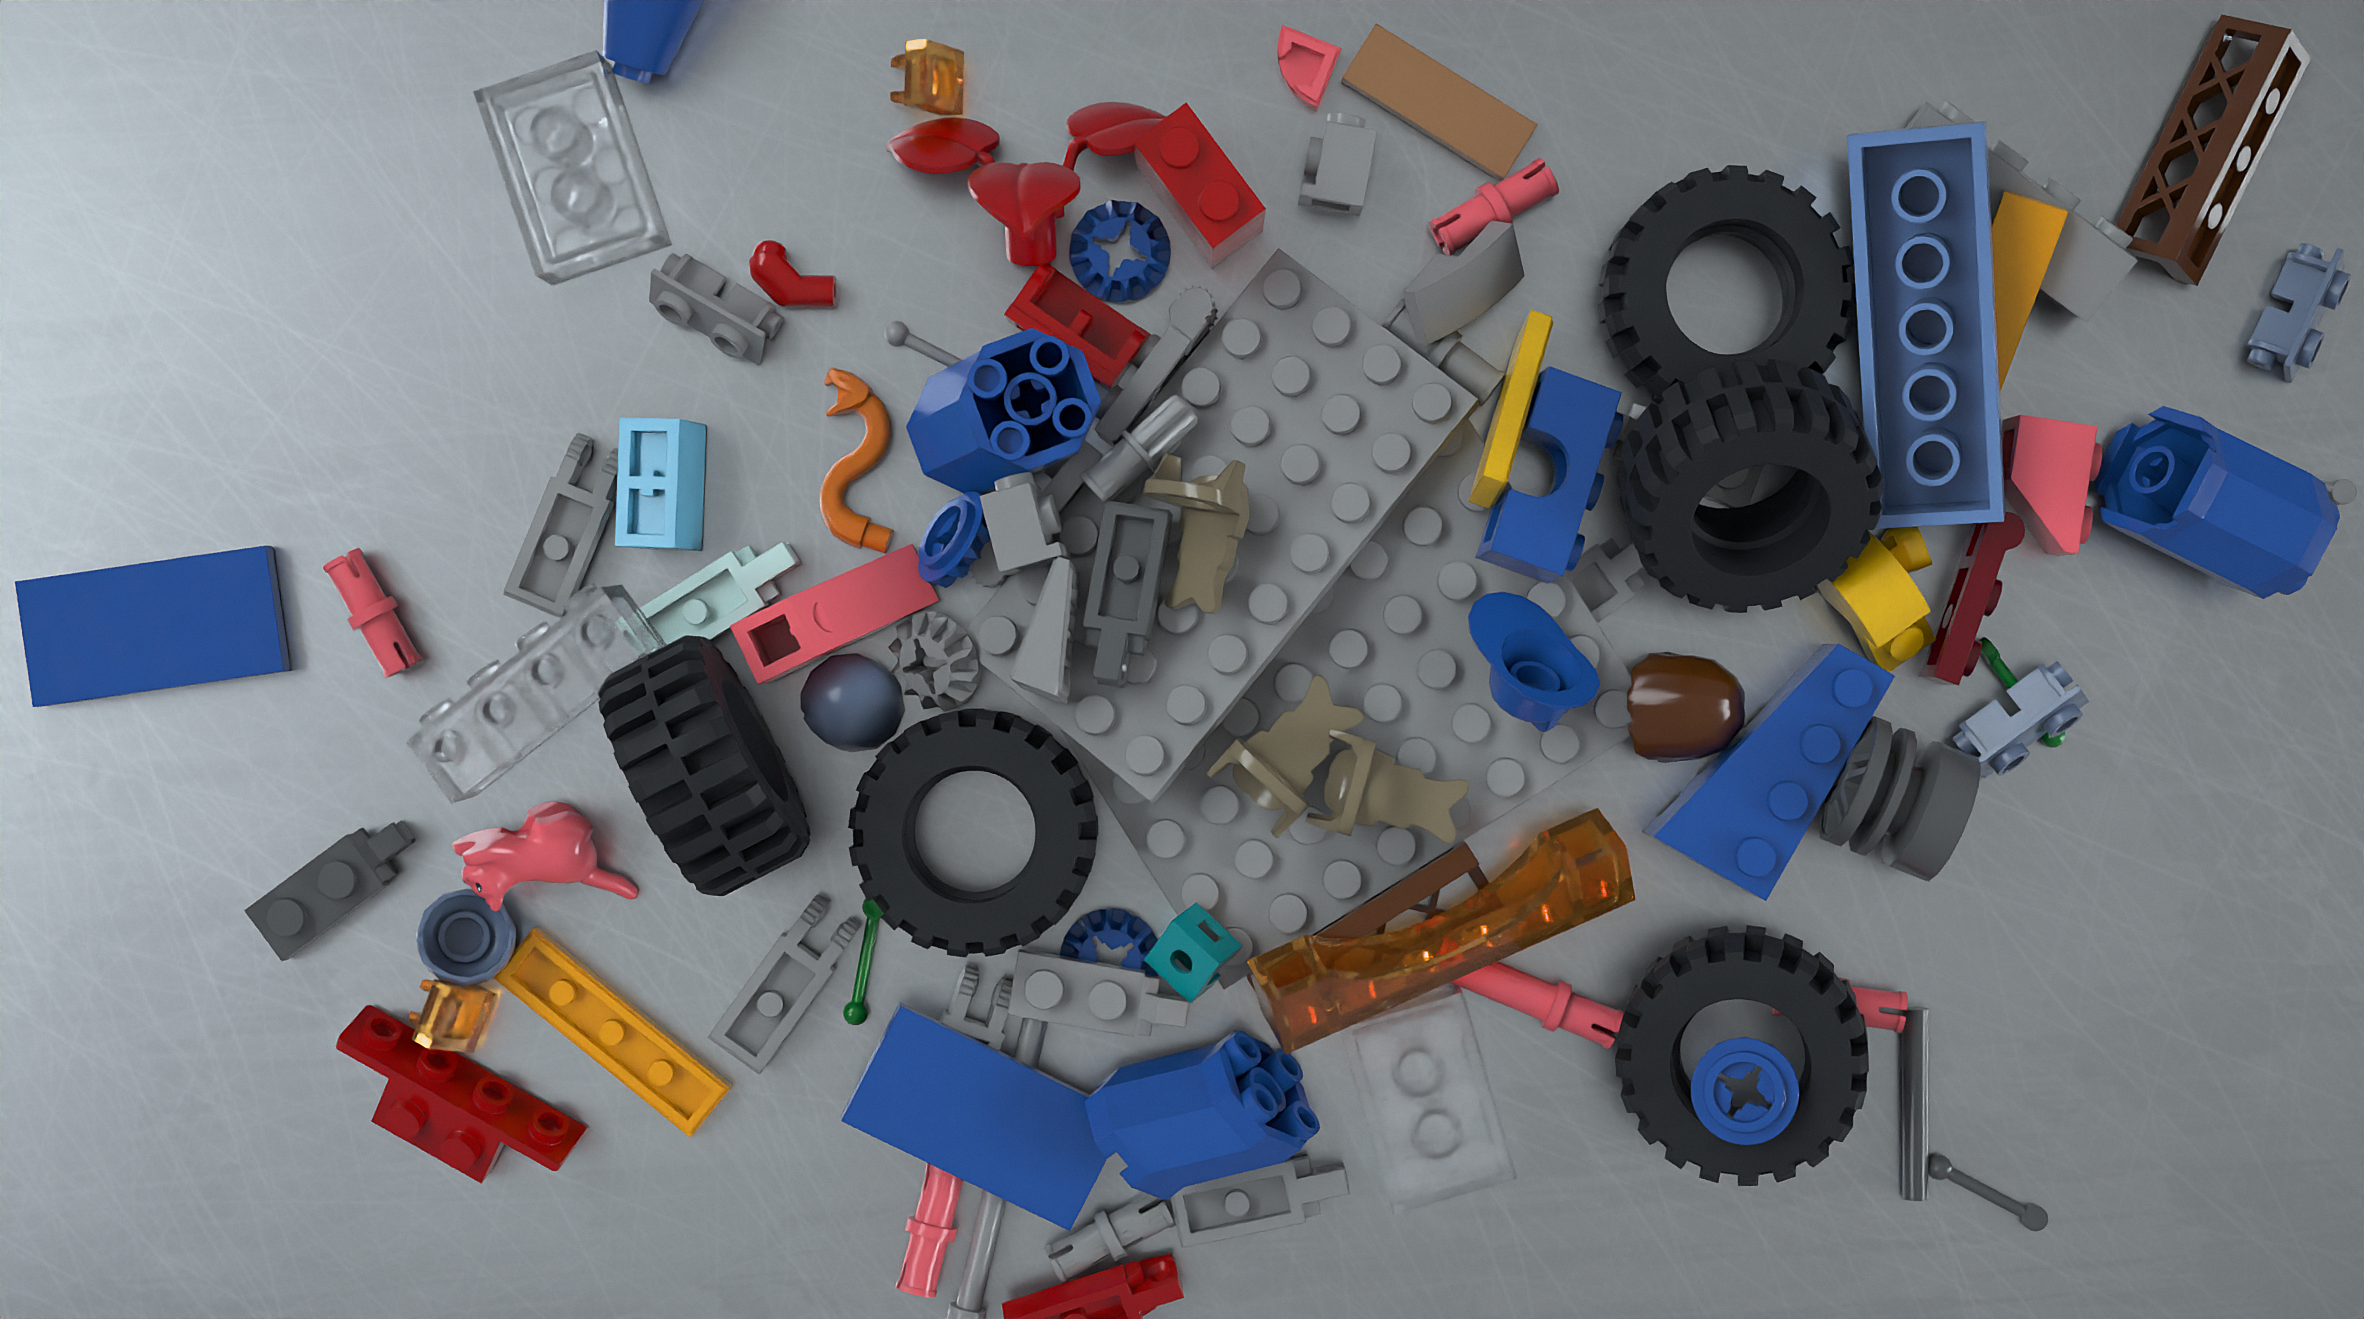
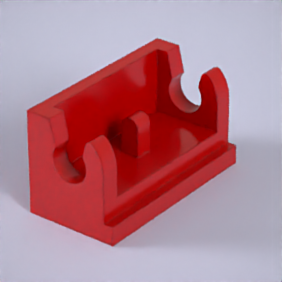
(1079, 319)

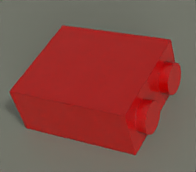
(1199, 185)

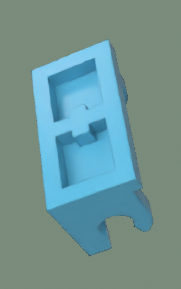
(660, 484)

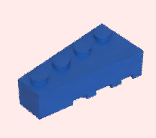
(1774, 775)

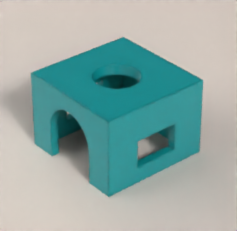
(1202, 954)

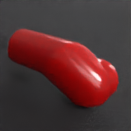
(784, 284)

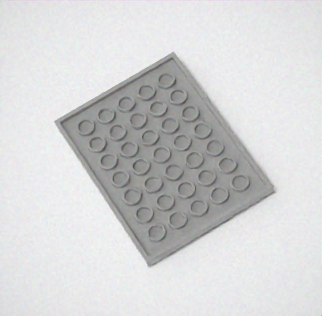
(1403, 655)

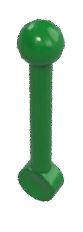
(1992, 656)
(856, 1011)

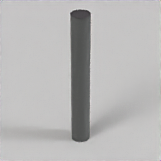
(1915, 1104)

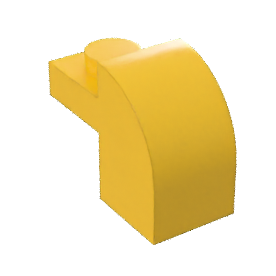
(1881, 606)

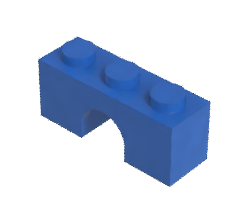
(1573, 426)

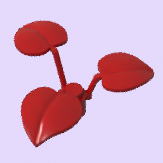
(1022, 195)

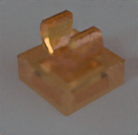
(931, 77)
(451, 1016)

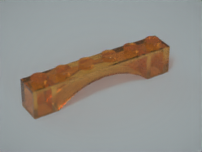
(1333, 983)

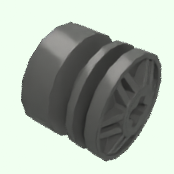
(1913, 804)

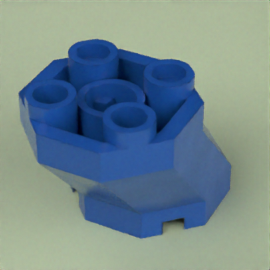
(1004, 412)
(2216, 503)
(1202, 1114)

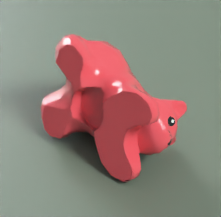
(548, 848)

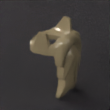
(1212, 523)
(1279, 762)
(1370, 788)

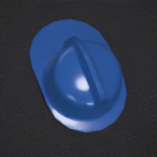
(1532, 661)

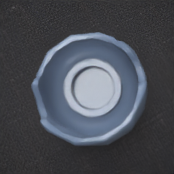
(852, 702)
(465, 938)

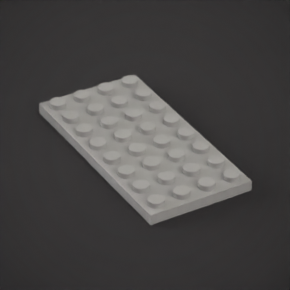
(1331, 440)

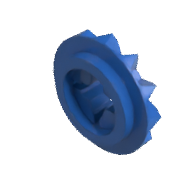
(1132, 278)
(953, 540)
(1115, 929)
(1754, 1121)

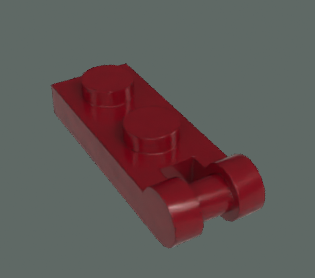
(1970, 596)

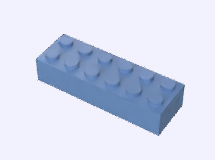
(1928, 322)

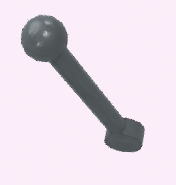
(2031, 1215)

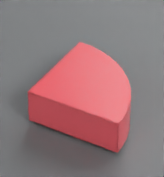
(1306, 65)

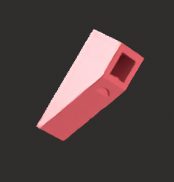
(833, 615)

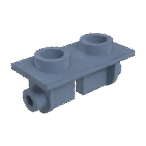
(2311, 288)
(2043, 708)

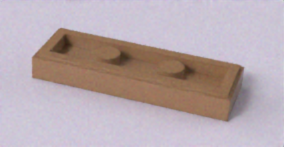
(1439, 102)

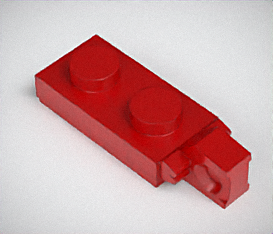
(1108, 1294)

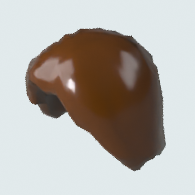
(1683, 707)

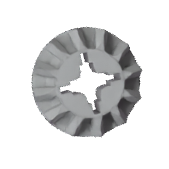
(940, 638)

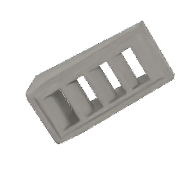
(1048, 644)

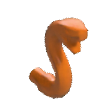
(842, 522)

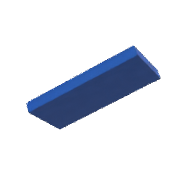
(152, 626)
(978, 1116)

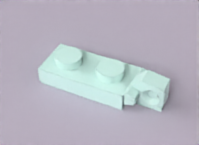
(720, 593)

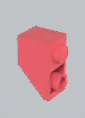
(2049, 478)

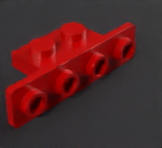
(452, 1103)

